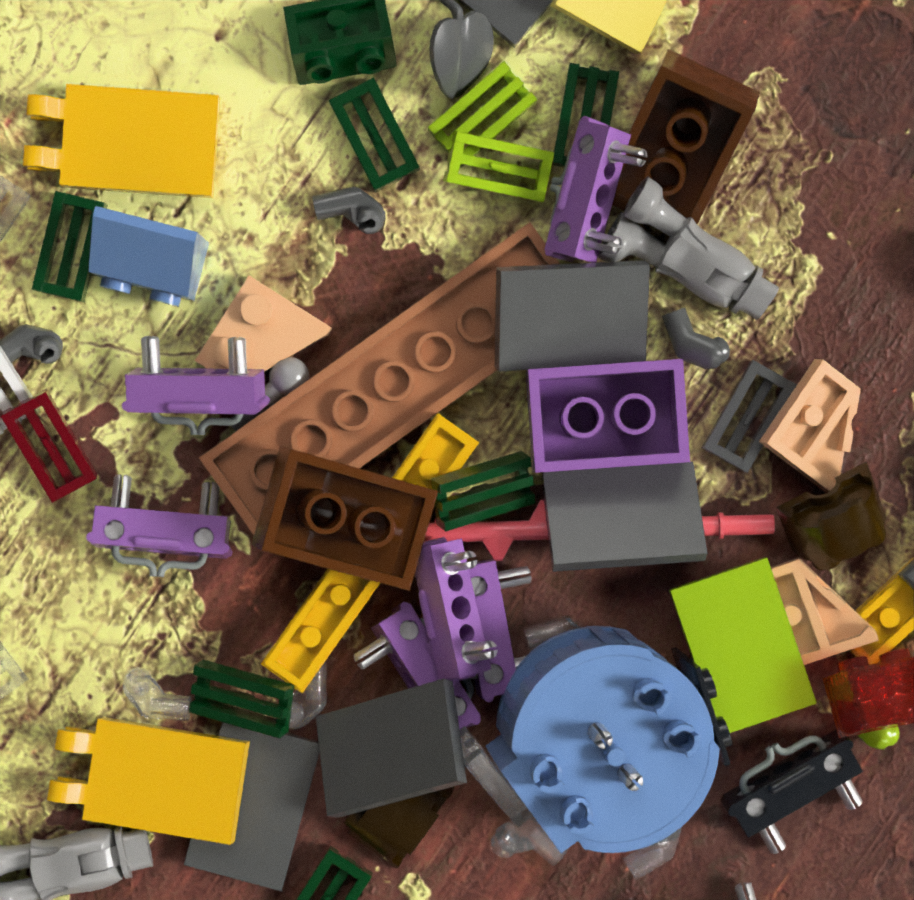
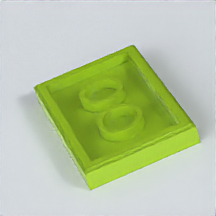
(746, 642)

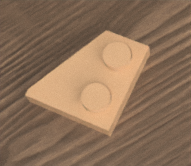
(269, 324)
(816, 425)
(818, 615)

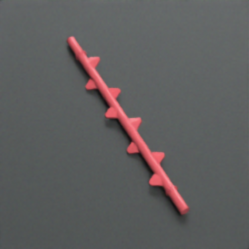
(499, 535)

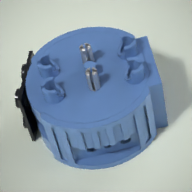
(609, 739)

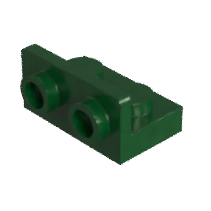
(339, 39)

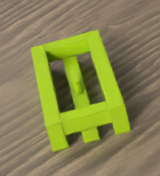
(514, 86)
(457, 157)

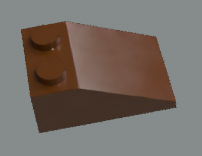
(689, 133)
(344, 518)

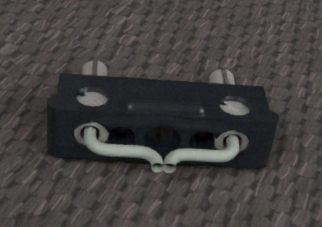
(792, 784)

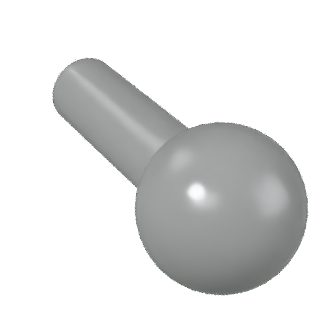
(283, 379)

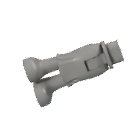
(690, 255)
(74, 862)

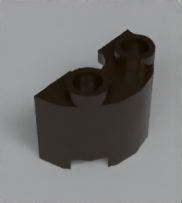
(836, 523)
(398, 826)

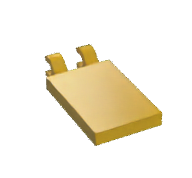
(129, 140)
(156, 779)

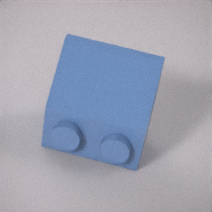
(146, 255)

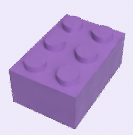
(607, 415)

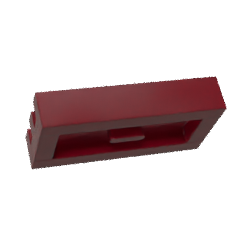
(28, 408)

